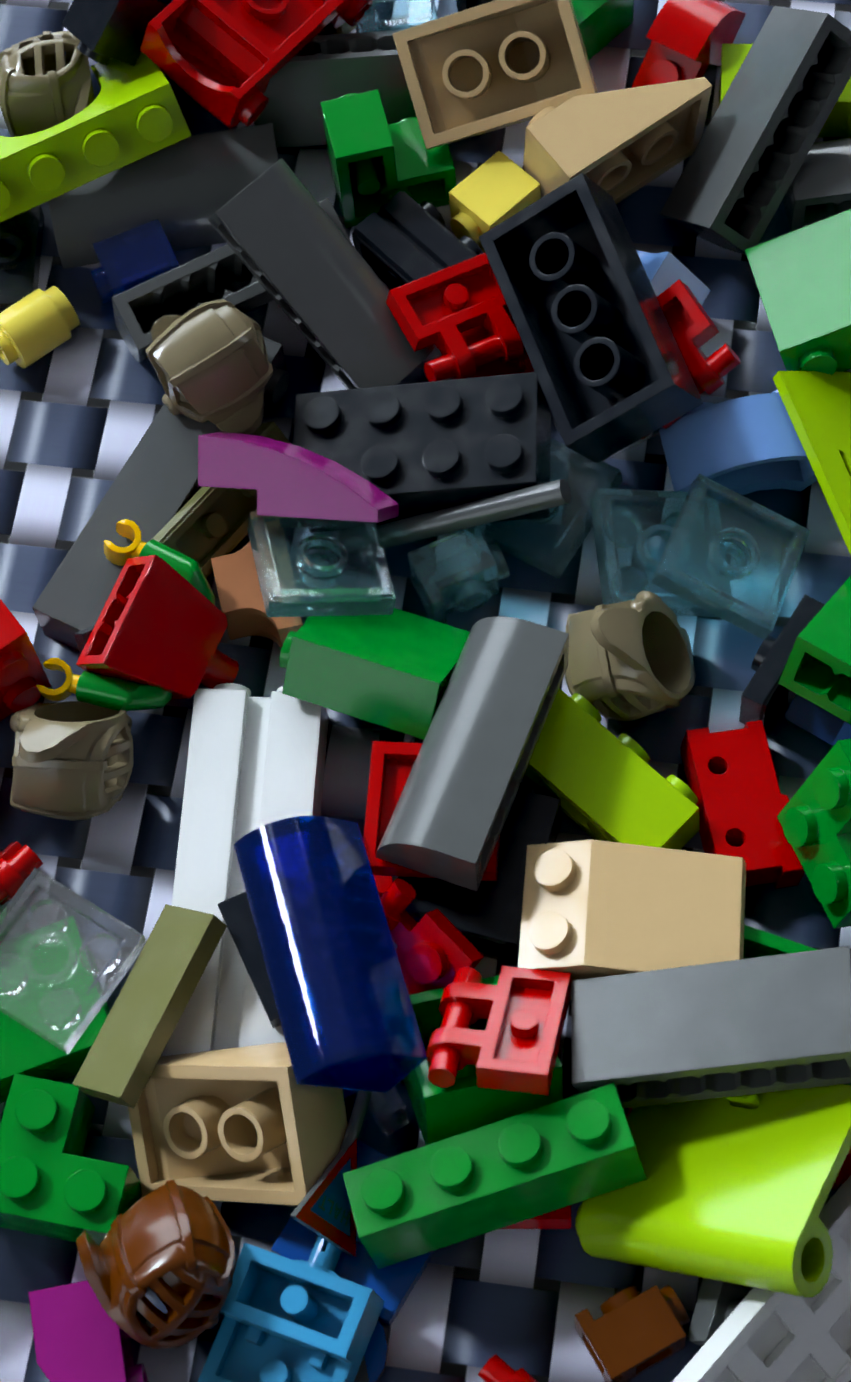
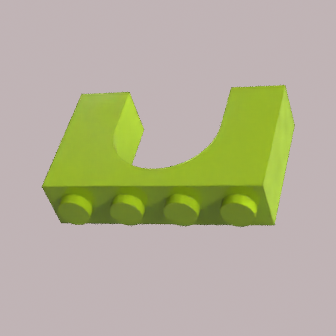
(123, 124)

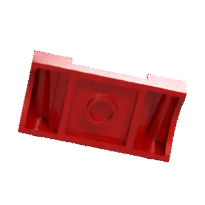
(233, 47)

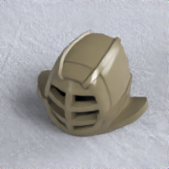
(43, 82)
(212, 366)
(629, 658)
(70, 759)

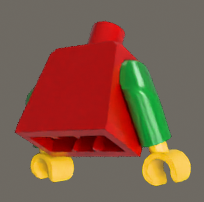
(152, 634)

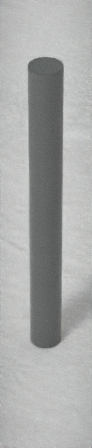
(474, 513)

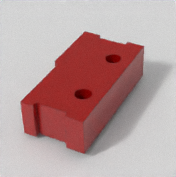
(740, 801)

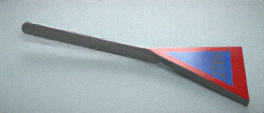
(327, 1204)

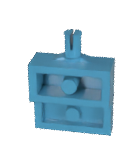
(292, 1320)

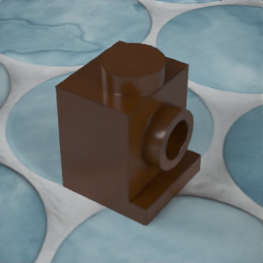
(634, 1331)

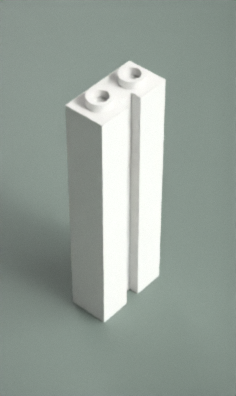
(244, 770)

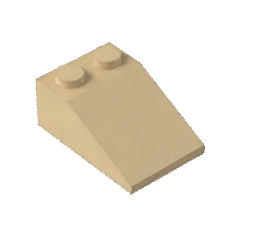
(492, 66)
(617, 136)
(629, 908)
(236, 1126)

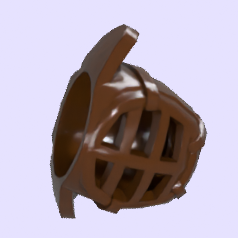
(174, 1247)

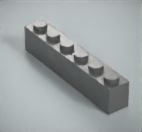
(148, 491)

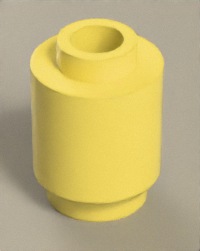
(36, 326)

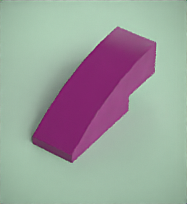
(290, 479)

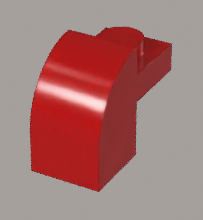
(687, 39)

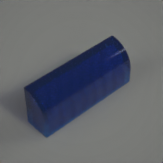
(329, 954)

